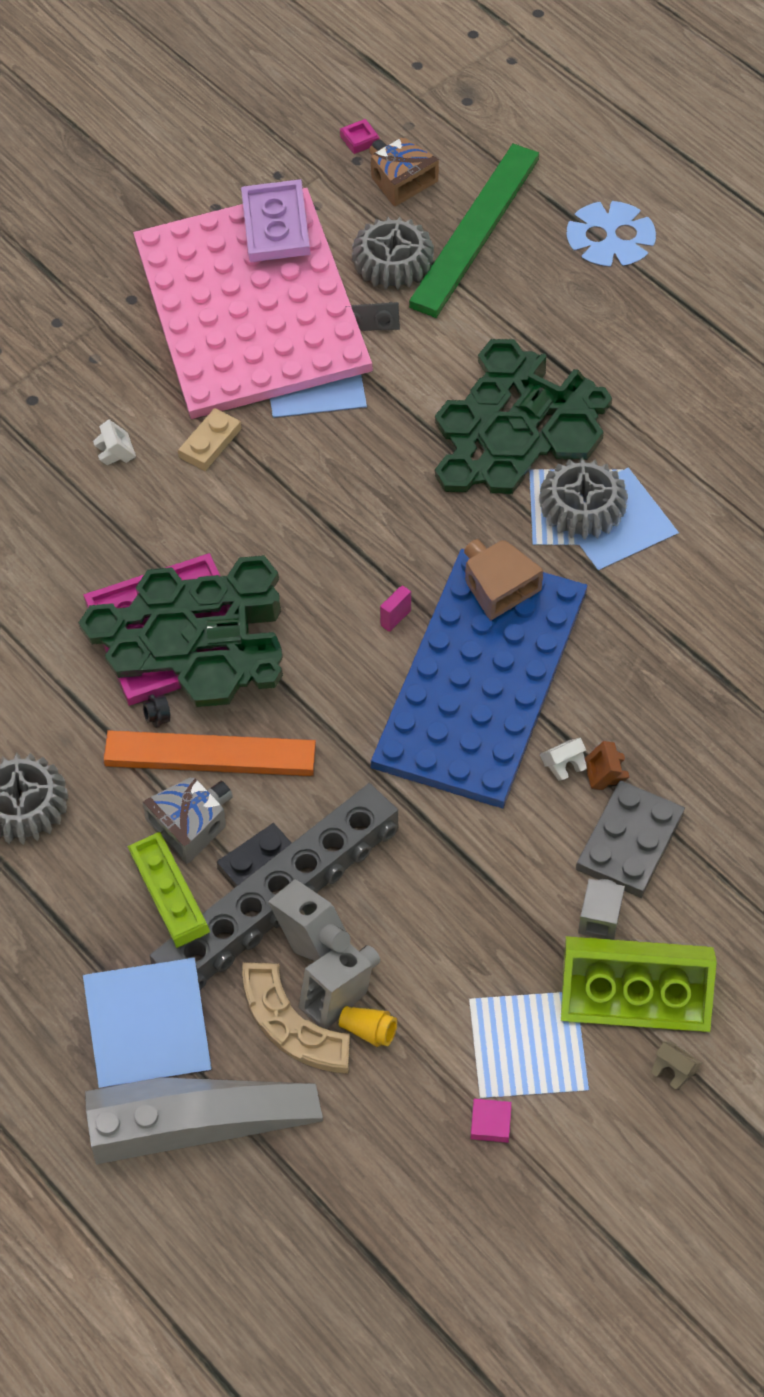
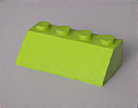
(638, 984)

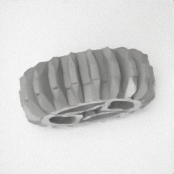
(392, 253)
(565, 507)
(40, 801)

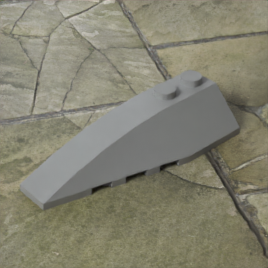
(191, 1112)

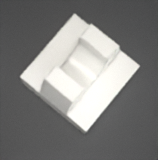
(115, 443)
(559, 756)

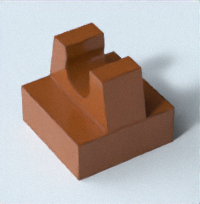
(604, 766)

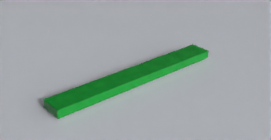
(473, 231)

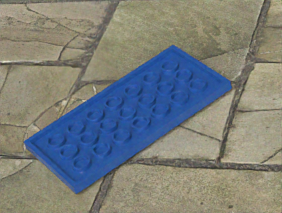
(477, 689)

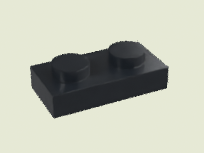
(252, 854)

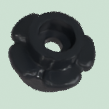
(156, 710)

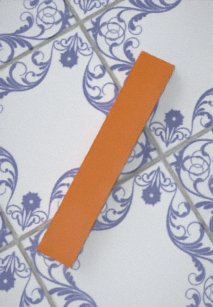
(210, 753)

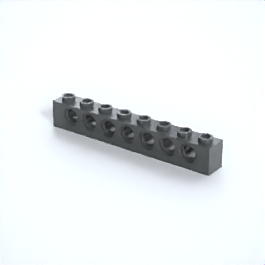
(227, 915)

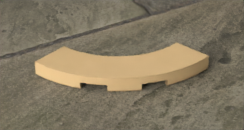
(286, 1028)

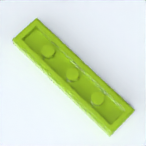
(168, 889)

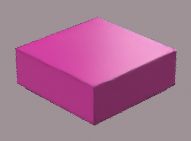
(358, 136)
(395, 608)
(491, 1120)

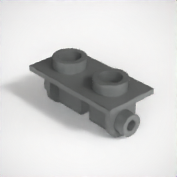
(377, 316)

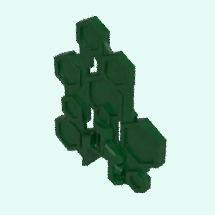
(512, 436)
(175, 634)

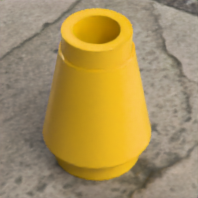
(369, 1024)

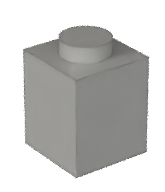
(601, 909)

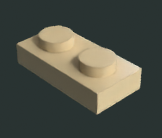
(209, 439)

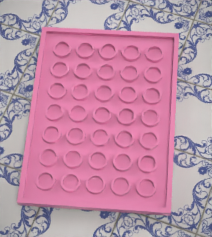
(245, 325)

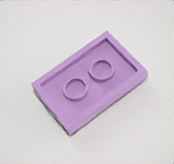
(275, 220)

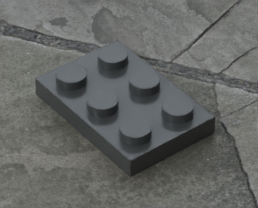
(630, 838)

